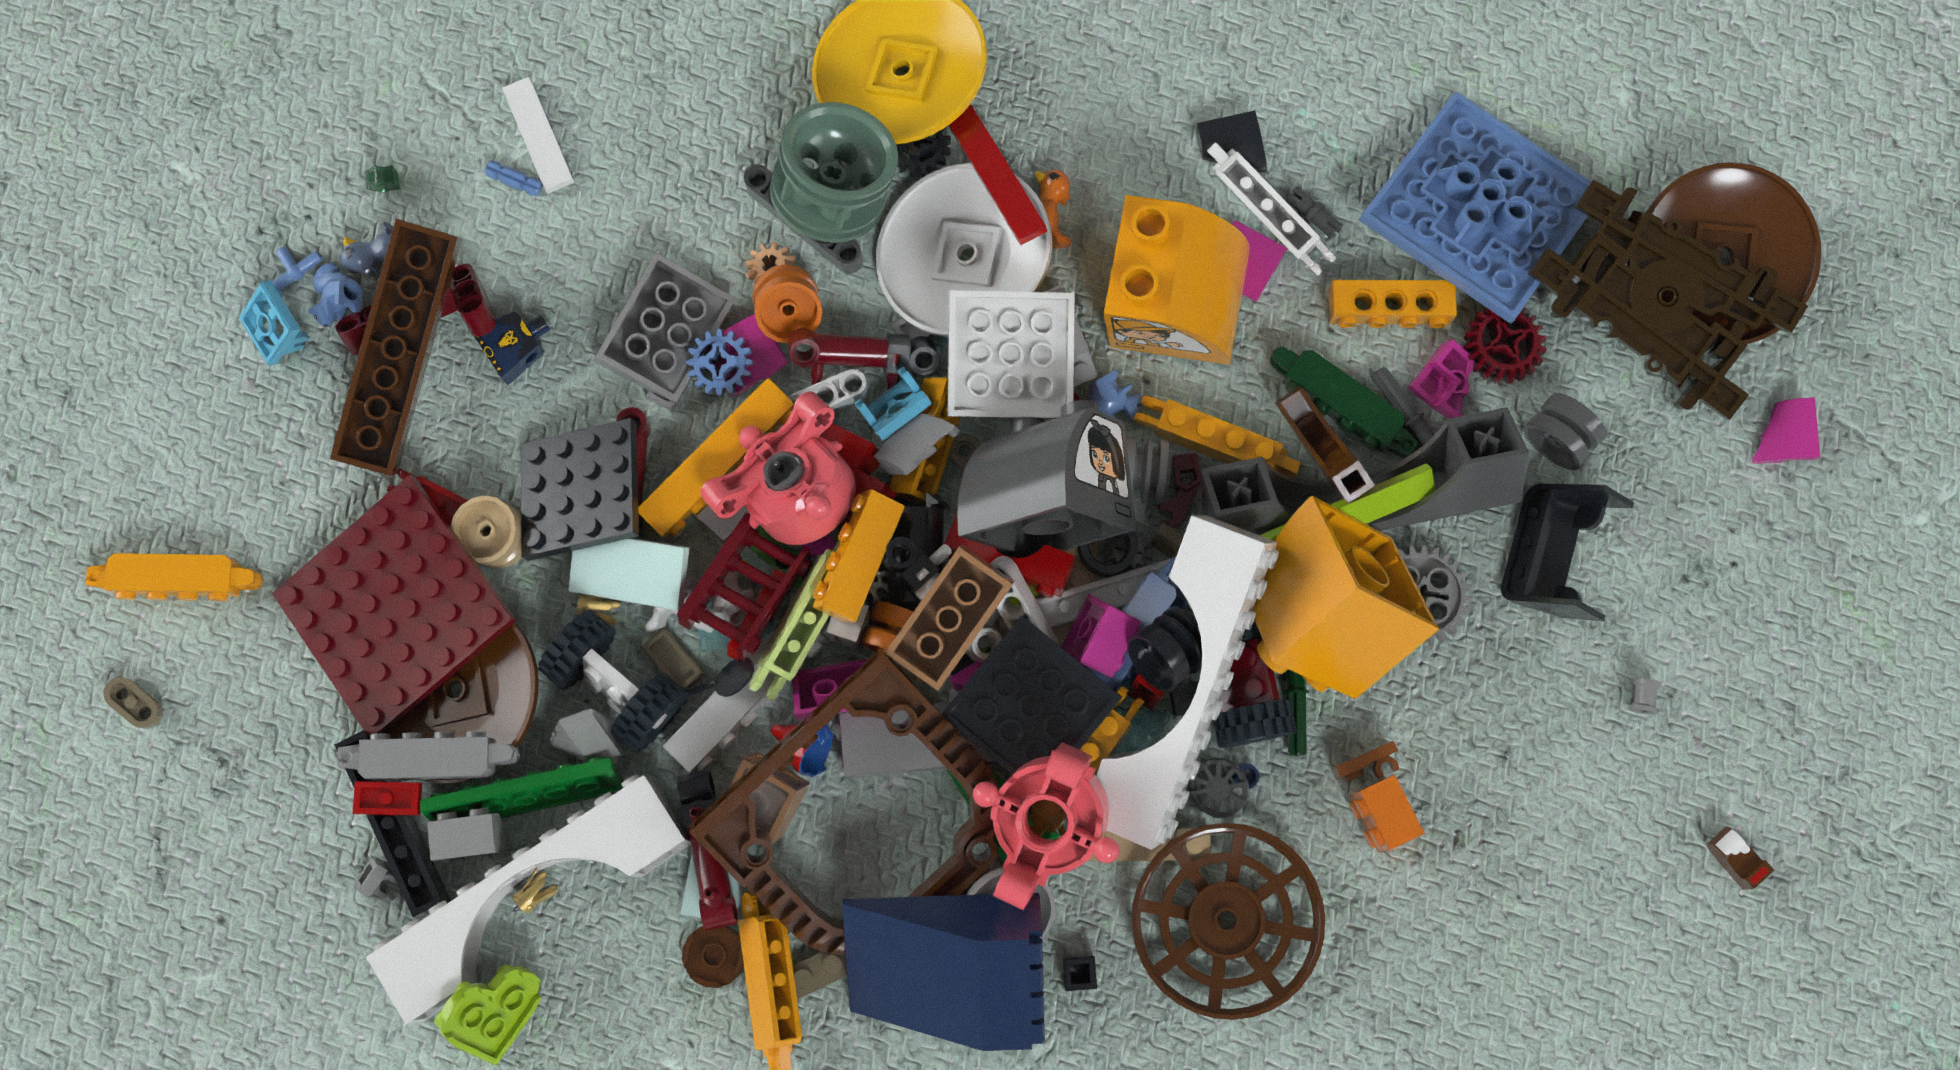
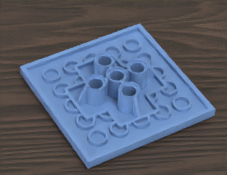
(1479, 206)

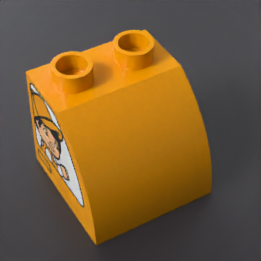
(1175, 281)

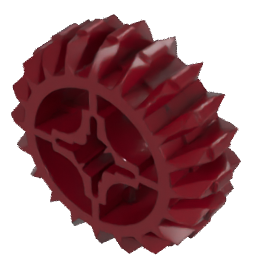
(1512, 366)

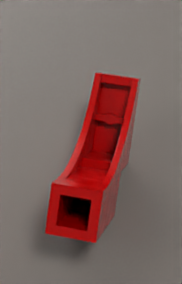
(860, 457)

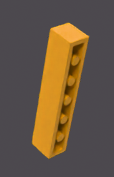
(715, 457)

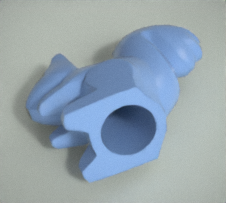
(337, 293)
(1114, 398)

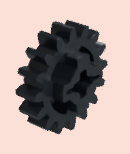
(929, 149)

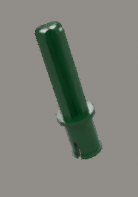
(1296, 693)

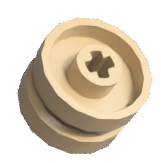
(489, 531)

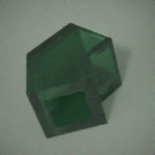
(382, 178)

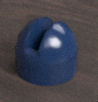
(1252, 776)

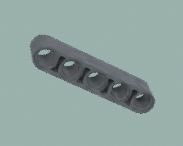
(831, 251)

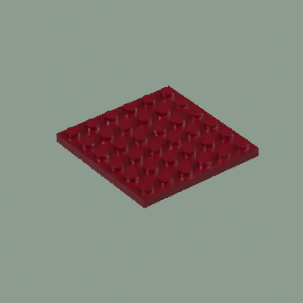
(393, 607)

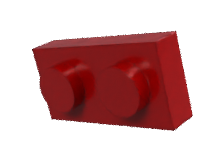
(387, 798)

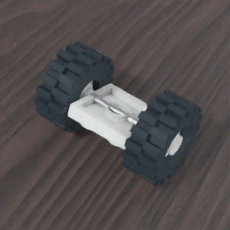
(578, 655)

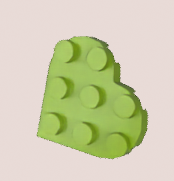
(490, 1015)

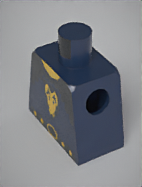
(513, 344)

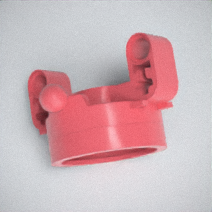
(1031, 859)

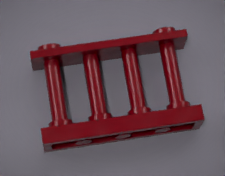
(730, 559)

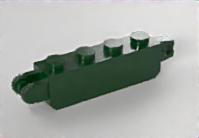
(1345, 400)

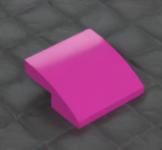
(1262, 260)
(765, 353)

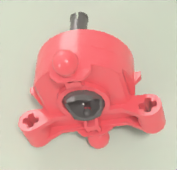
(789, 478)

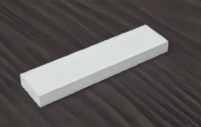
(538, 135)

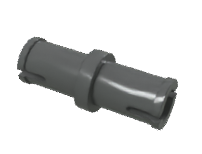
(1314, 212)

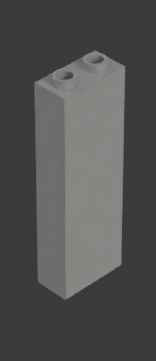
(874, 751)

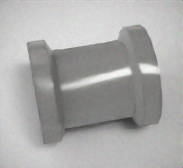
(1645, 696)

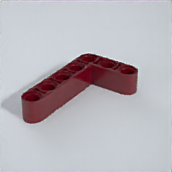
(464, 295)

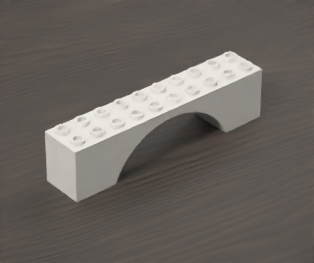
(1221, 578)
(434, 955)

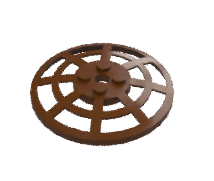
(1248, 924)

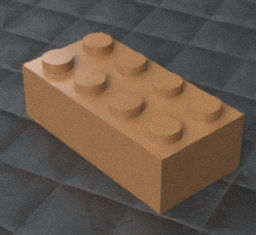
(949, 617)

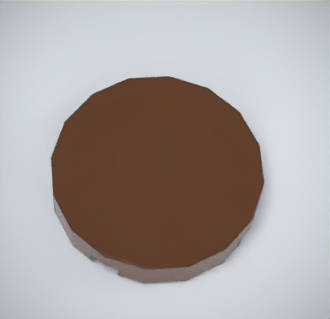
(713, 956)

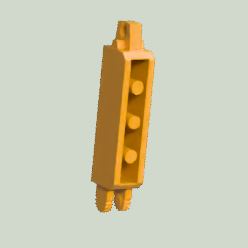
(1213, 436)
(172, 576)
(1101, 744)
(769, 983)

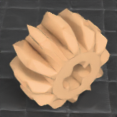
(767, 257)

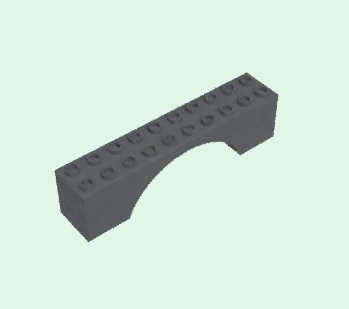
(1473, 460)

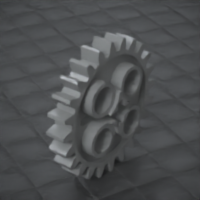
(1421, 567)

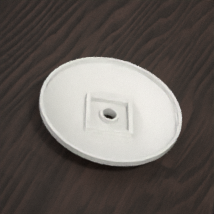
(931, 229)

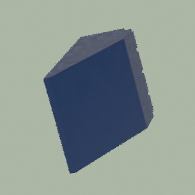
(949, 967)

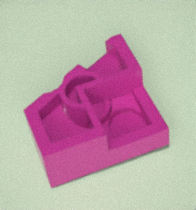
(1444, 379)
(1790, 433)

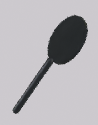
(730, 679)

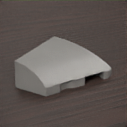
(913, 443)

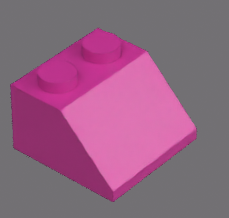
(1100, 636)

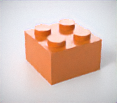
(1385, 814)

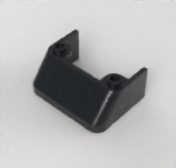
(1546, 545)

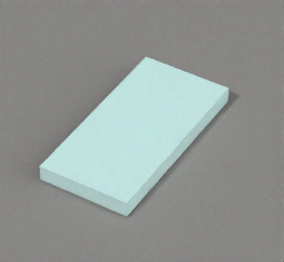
(632, 572)

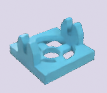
(252, 316)
(889, 422)

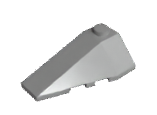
(587, 736)

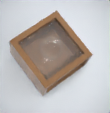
(775, 798)

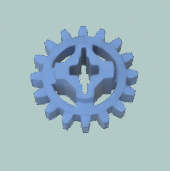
(720, 348)

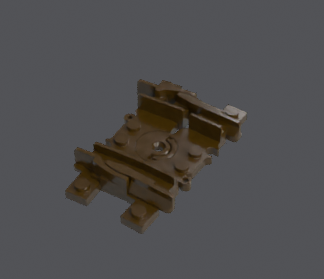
(1633, 302)

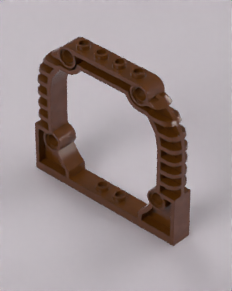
(872, 691)

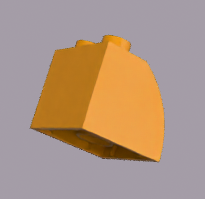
(1338, 602)

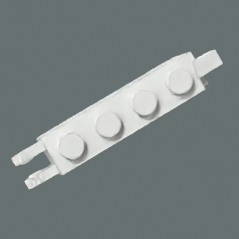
(1269, 206)

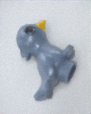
(361, 256)

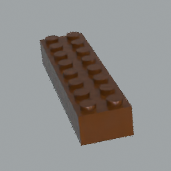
(395, 347)

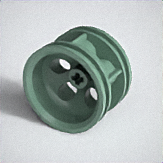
(820, 199)

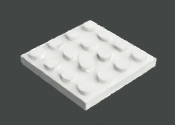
(1010, 353)

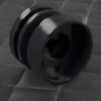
(1167, 649)

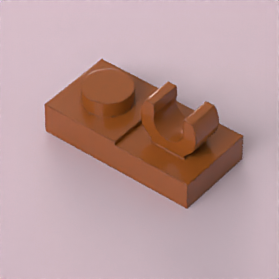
(1353, 768)

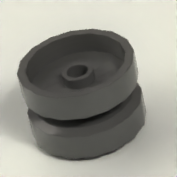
(1565, 431)

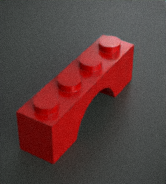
(1045, 570)

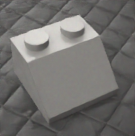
(466, 836)

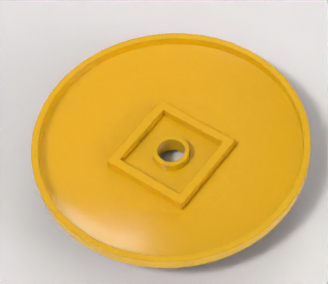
(877, 37)

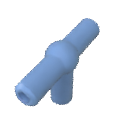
(294, 271)

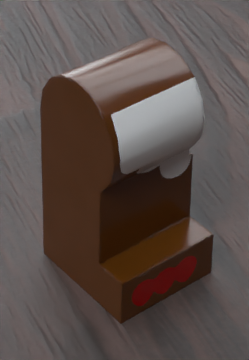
(1739, 859)

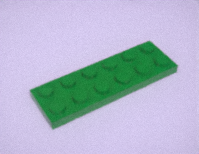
(530, 793)

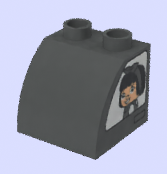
(1049, 483)

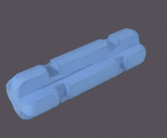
(513, 178)

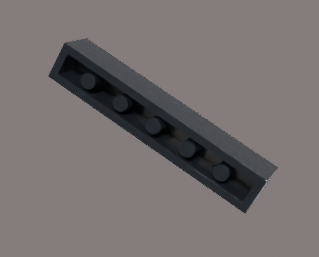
(403, 851)

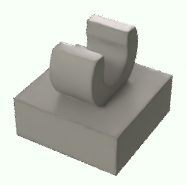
(371, 877)

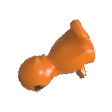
(1054, 189)

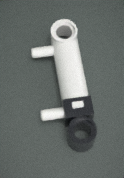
(921, 575)

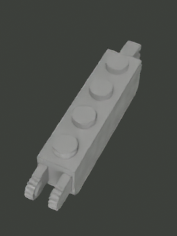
(427, 757)

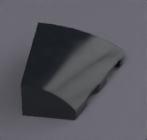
(1233, 132)

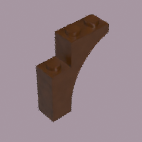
(1324, 446)

